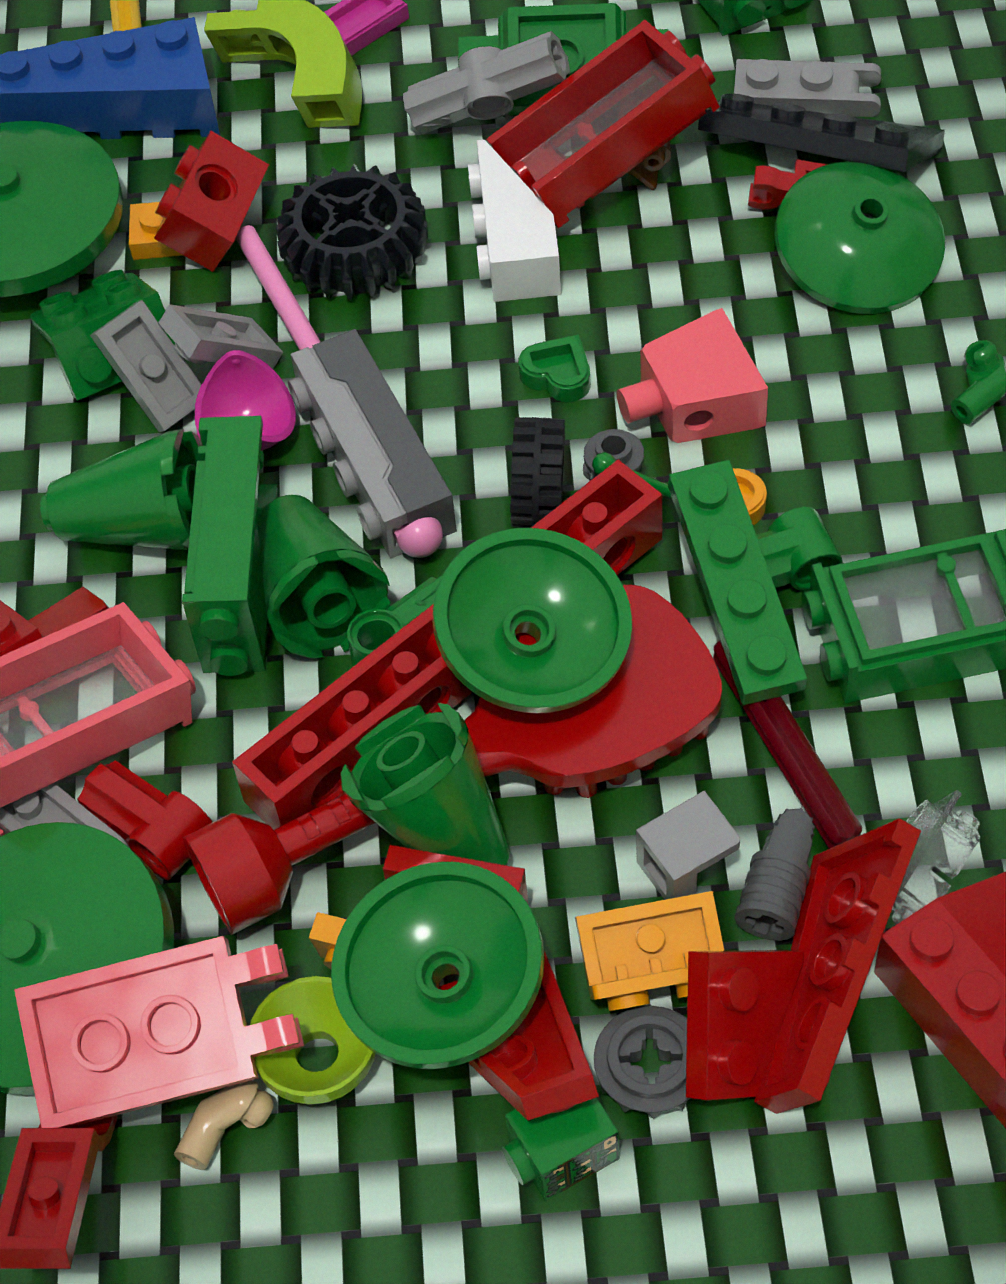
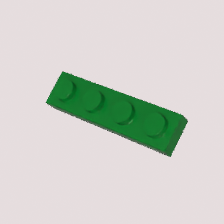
(737, 583)

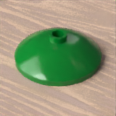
(857, 259)
(539, 587)
(415, 934)

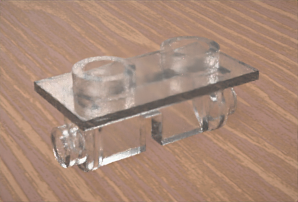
(943, 842)

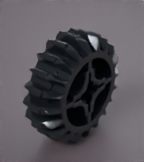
(353, 245)

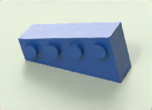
(113, 83)

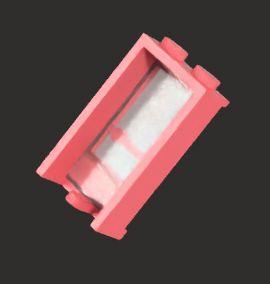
(85, 699)

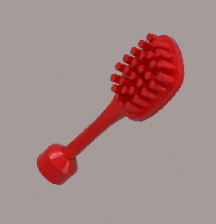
(647, 711)

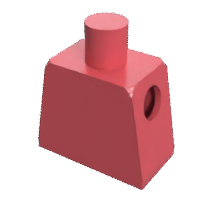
(698, 382)

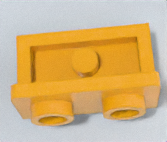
(645, 947)

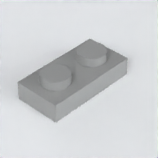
(209, 335)
(149, 365)

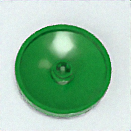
(55, 204)
(66, 908)

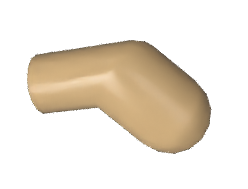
(216, 1114)

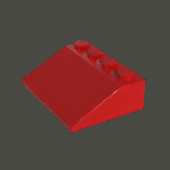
(952, 980)

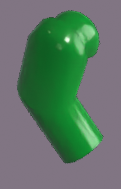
(986, 381)

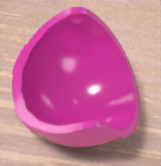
(247, 387)

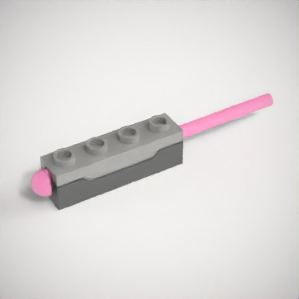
(361, 425)

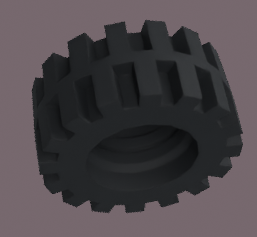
(536, 469)

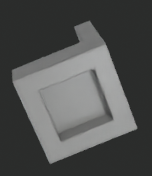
(684, 844)

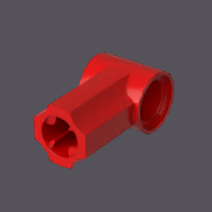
(143, 816)

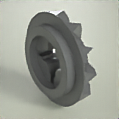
(624, 1042)

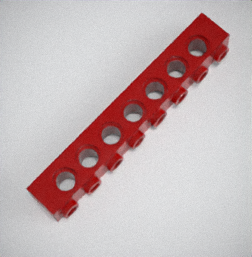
(304, 755)

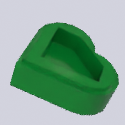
(556, 367)

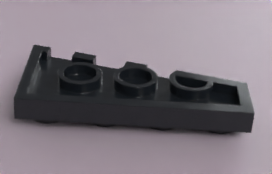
(831, 135)

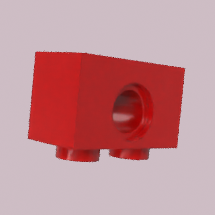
(210, 201)

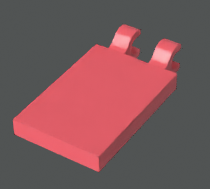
(148, 1031)

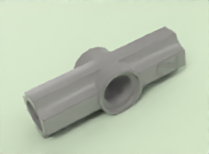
(486, 83)

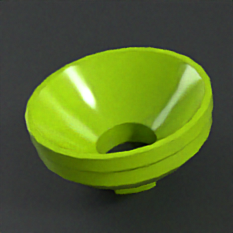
(319, 1018)

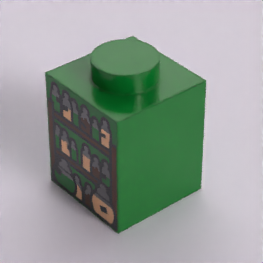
(560, 1146)

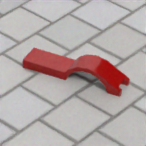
(49, 1194)

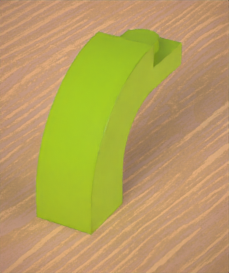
(295, 31)

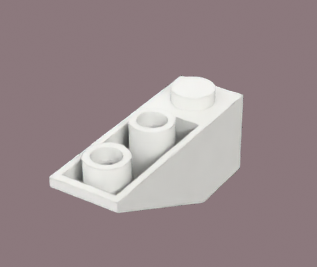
(518, 228)

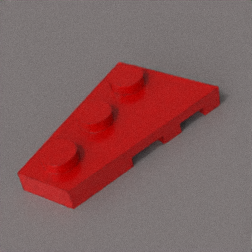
(542, 1061)

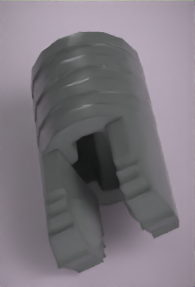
(778, 879)

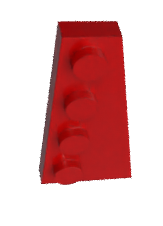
(839, 932)

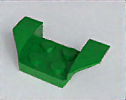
(582, 30)

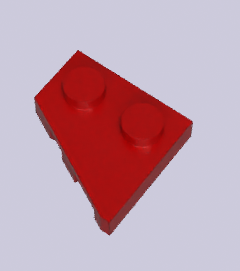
(735, 1018)

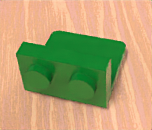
(70, 320)

